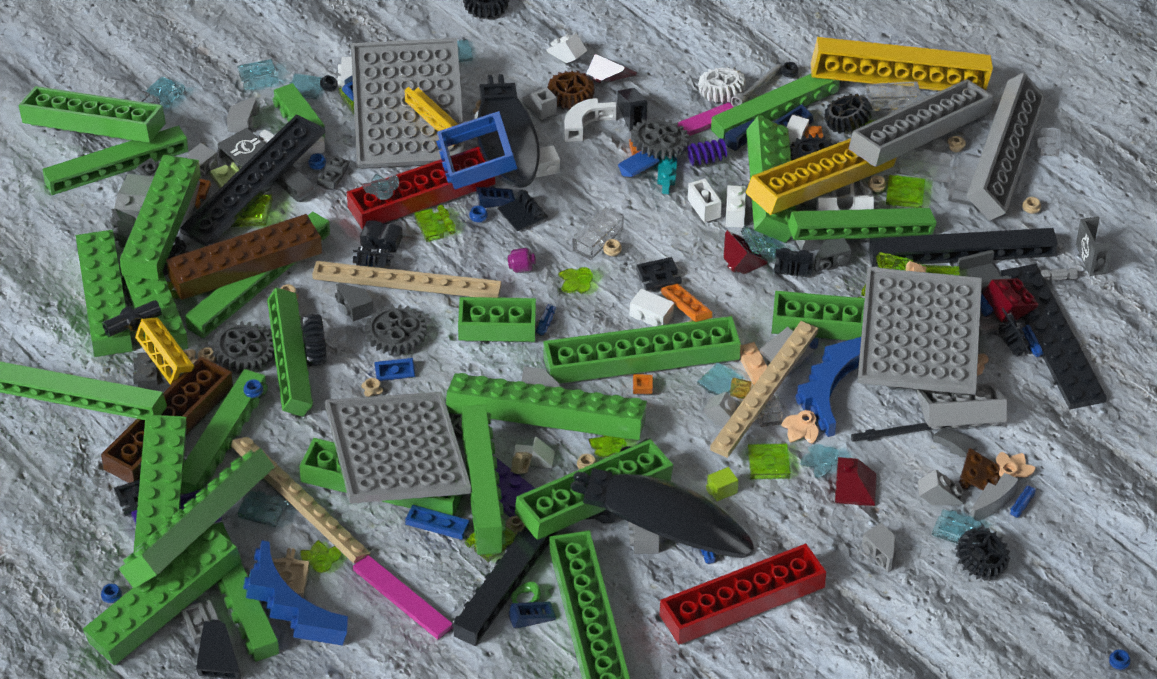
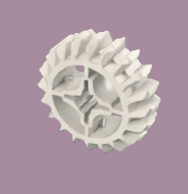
(721, 84)

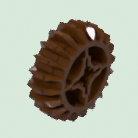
(571, 88)

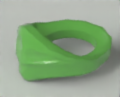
(527, 587)

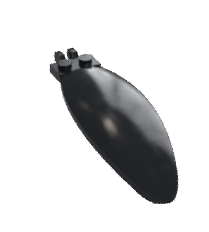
(519, 129)
(665, 510)

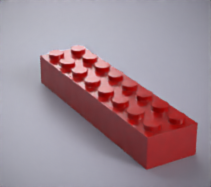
(416, 190)
(742, 593)

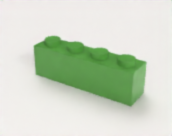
(292, 102)

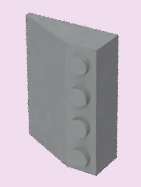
(134, 192)
(962, 409)

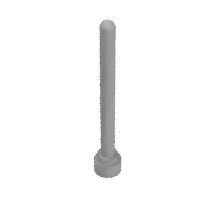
(741, 98)

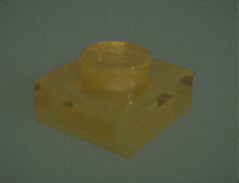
(740, 388)

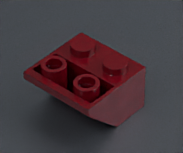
(1011, 296)

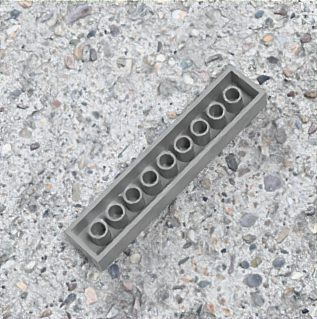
(920, 122)
(1006, 147)

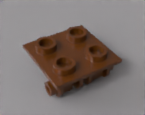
(978, 471)

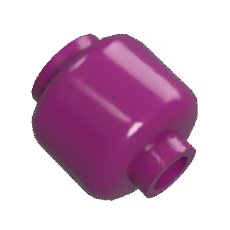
(521, 260)

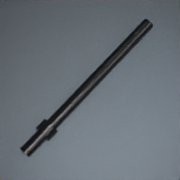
(872, 434)

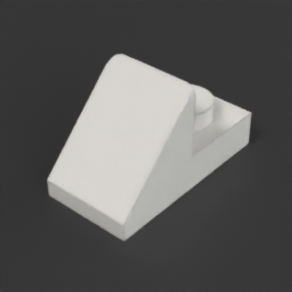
(541, 453)

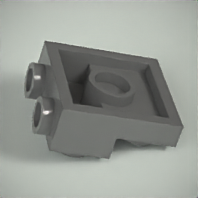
(148, 374)

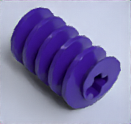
(707, 151)

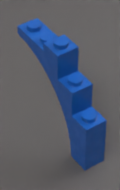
(824, 377)
(285, 604)

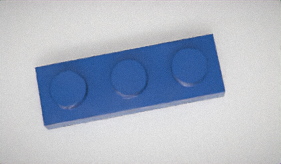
(437, 522)

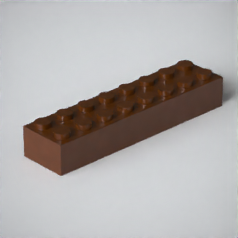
(244, 256)
(189, 396)

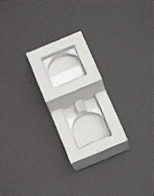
(797, 127)

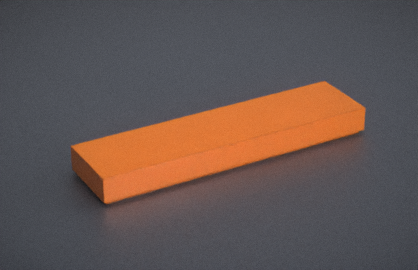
(686, 302)

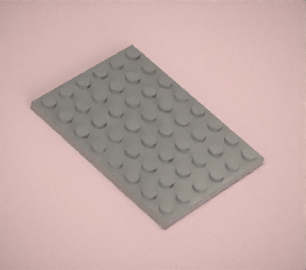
(385, 125)
(920, 331)
(397, 447)

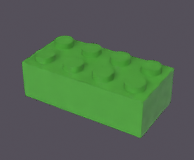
(497, 319)

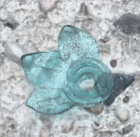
(381, 187)
(819, 459)

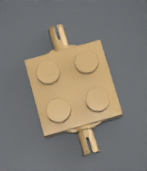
(293, 571)

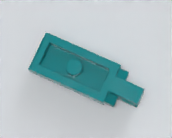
(667, 173)

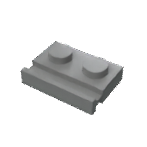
(195, 616)

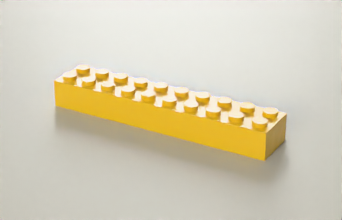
(895, 63)
(810, 177)

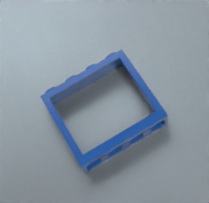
(469, 131)

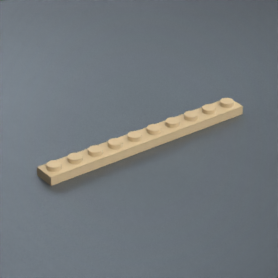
(406, 280)
(763, 389)
(307, 506)

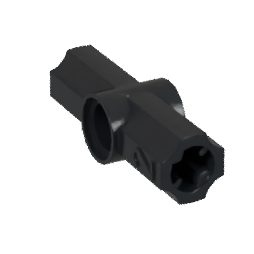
(130, 318)

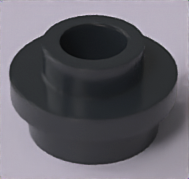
(789, 69)
(328, 83)

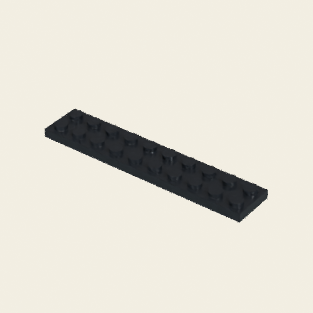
(252, 180)
(1058, 343)

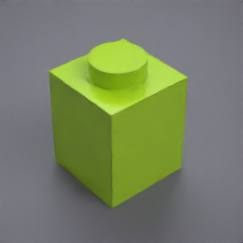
(722, 484)

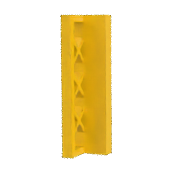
(428, 109)
(163, 345)

